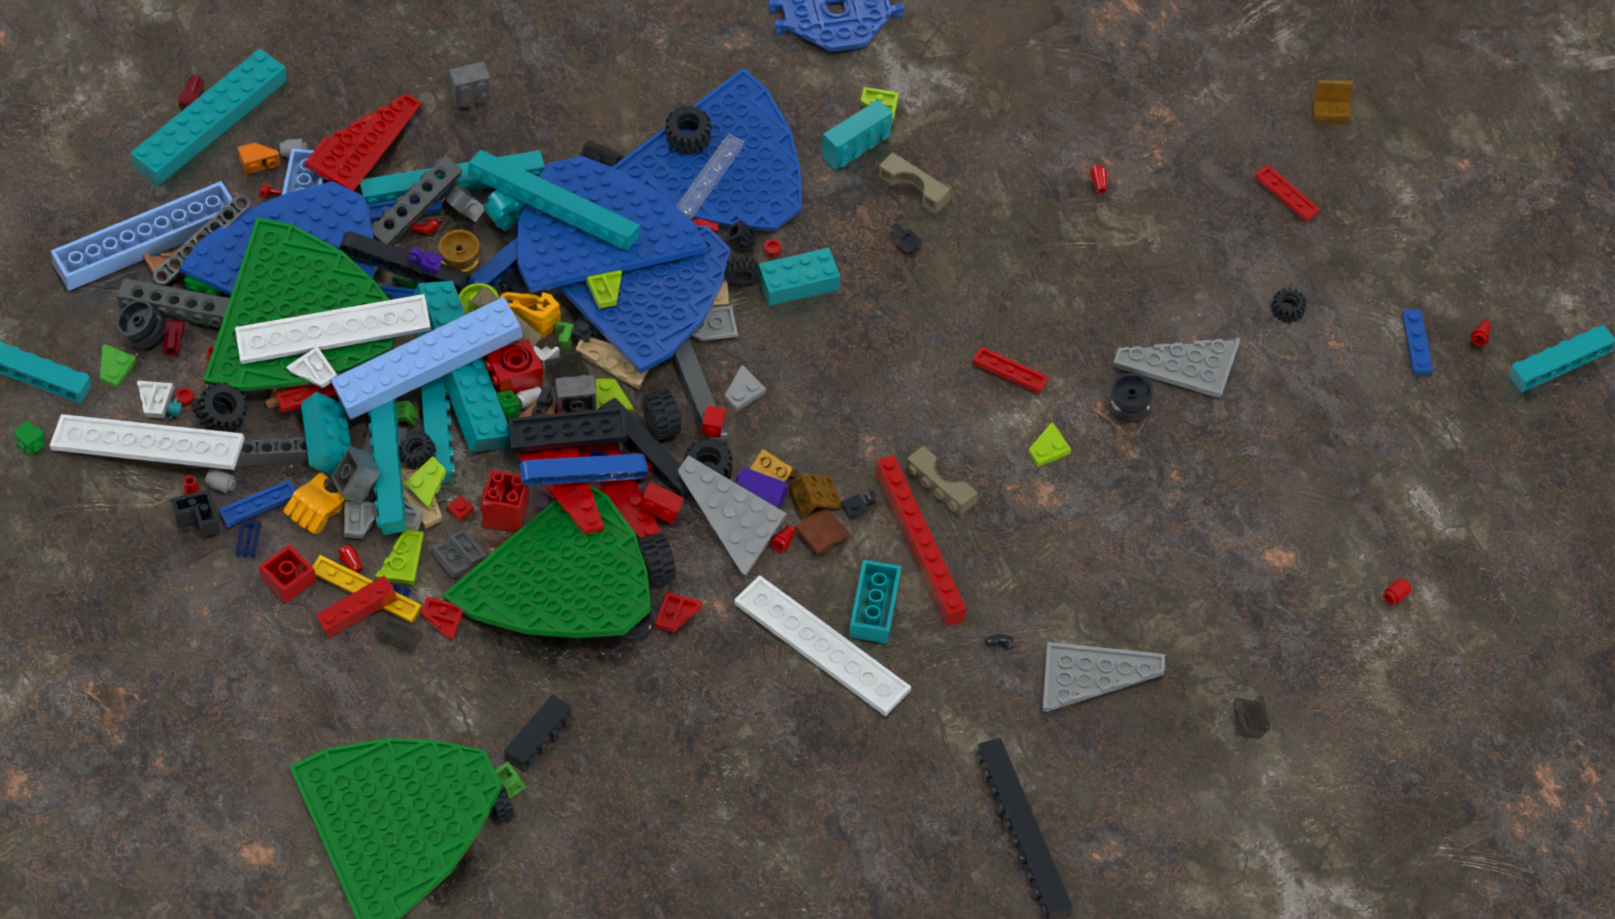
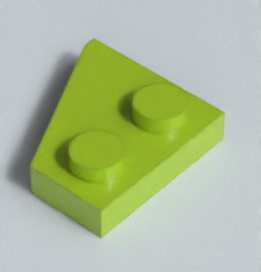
(888, 98)
(605, 288)
(608, 389)
(1049, 446)
(427, 481)

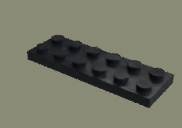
(567, 429)

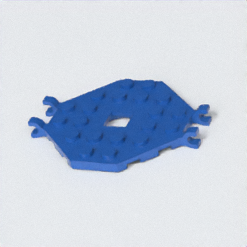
(834, 31)

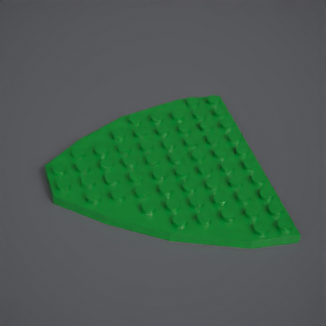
(288, 277)
(559, 580)
(396, 815)

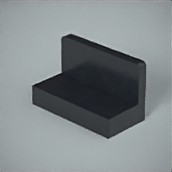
(600, 154)

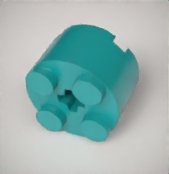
(503, 209)

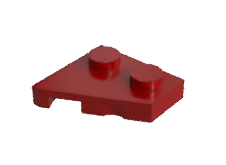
(676, 611)
(442, 616)

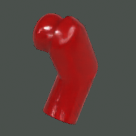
(427, 228)

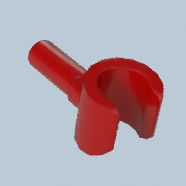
(266, 189)

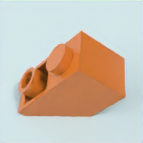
(257, 158)

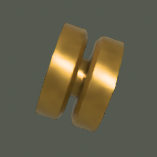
(460, 251)

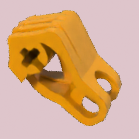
(541, 320)
(314, 505)

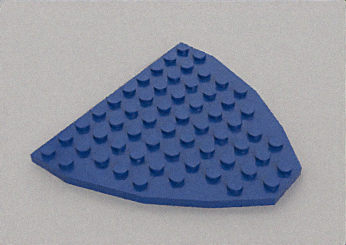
(762, 179)
(320, 210)
(561, 254)
(657, 303)

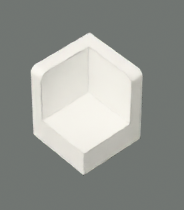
(545, 354)

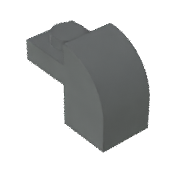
(463, 202)

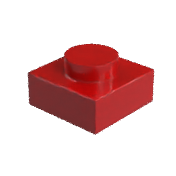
(460, 508)

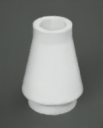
(528, 397)

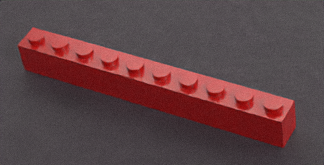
(920, 540)

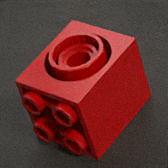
(514, 368)
(504, 502)

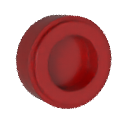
(772, 248)
(185, 396)

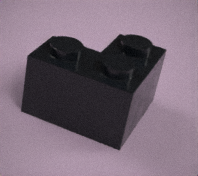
(198, 509)

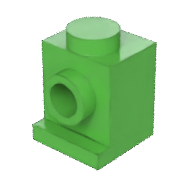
(509, 779)

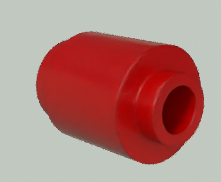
(1397, 591)

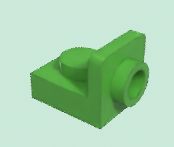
(564, 332)
(406, 412)

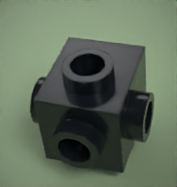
(741, 236)

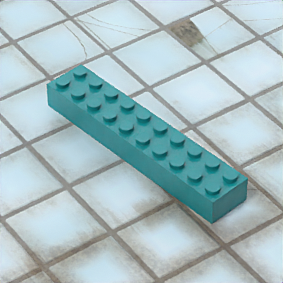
(208, 117)
(468, 385)

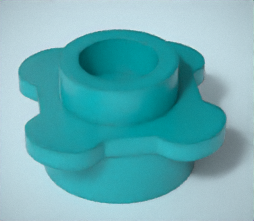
(174, 408)

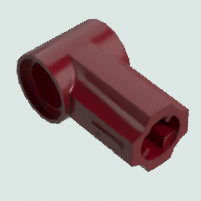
(191, 92)
(172, 337)

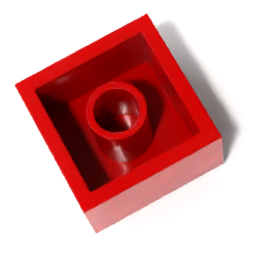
(287, 573)

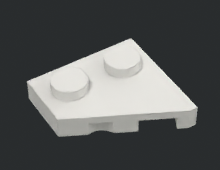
(313, 368)
(155, 397)

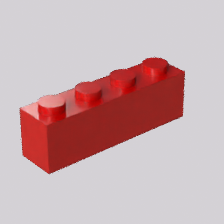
(356, 606)

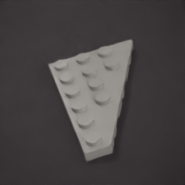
(1194, 366)
(737, 516)
(1088, 671)

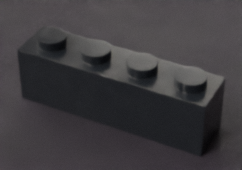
(538, 733)

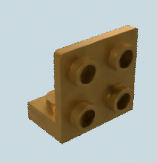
(1332, 100)
(773, 466)
(814, 491)

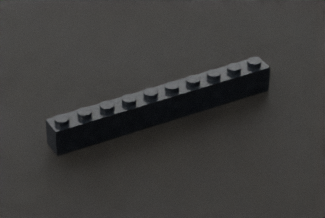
(1024, 830)

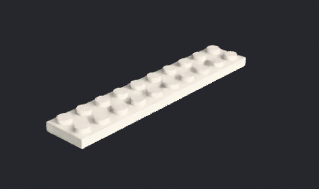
(332, 329)
(147, 442)
(822, 645)

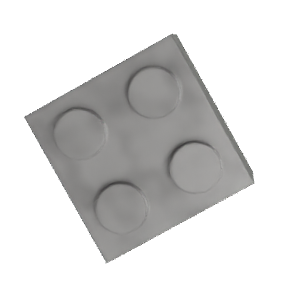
(469, 85)
(575, 393)
(355, 474)

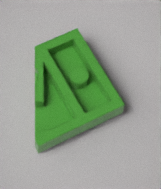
(115, 366)

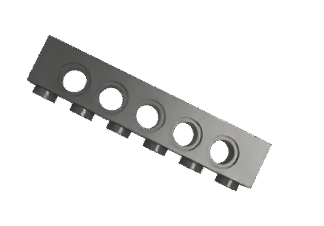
(451, 174)
(188, 304)

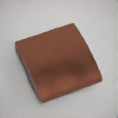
(822, 531)

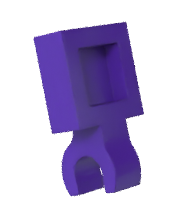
(428, 261)

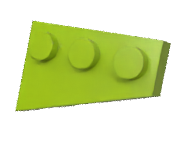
(404, 559)

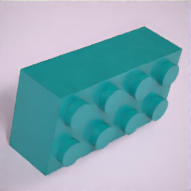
(857, 135)
(798, 276)
(325, 432)
(875, 601)

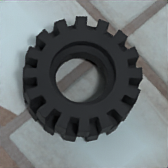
(741, 271)
(1291, 297)
(411, 443)
(502, 807)

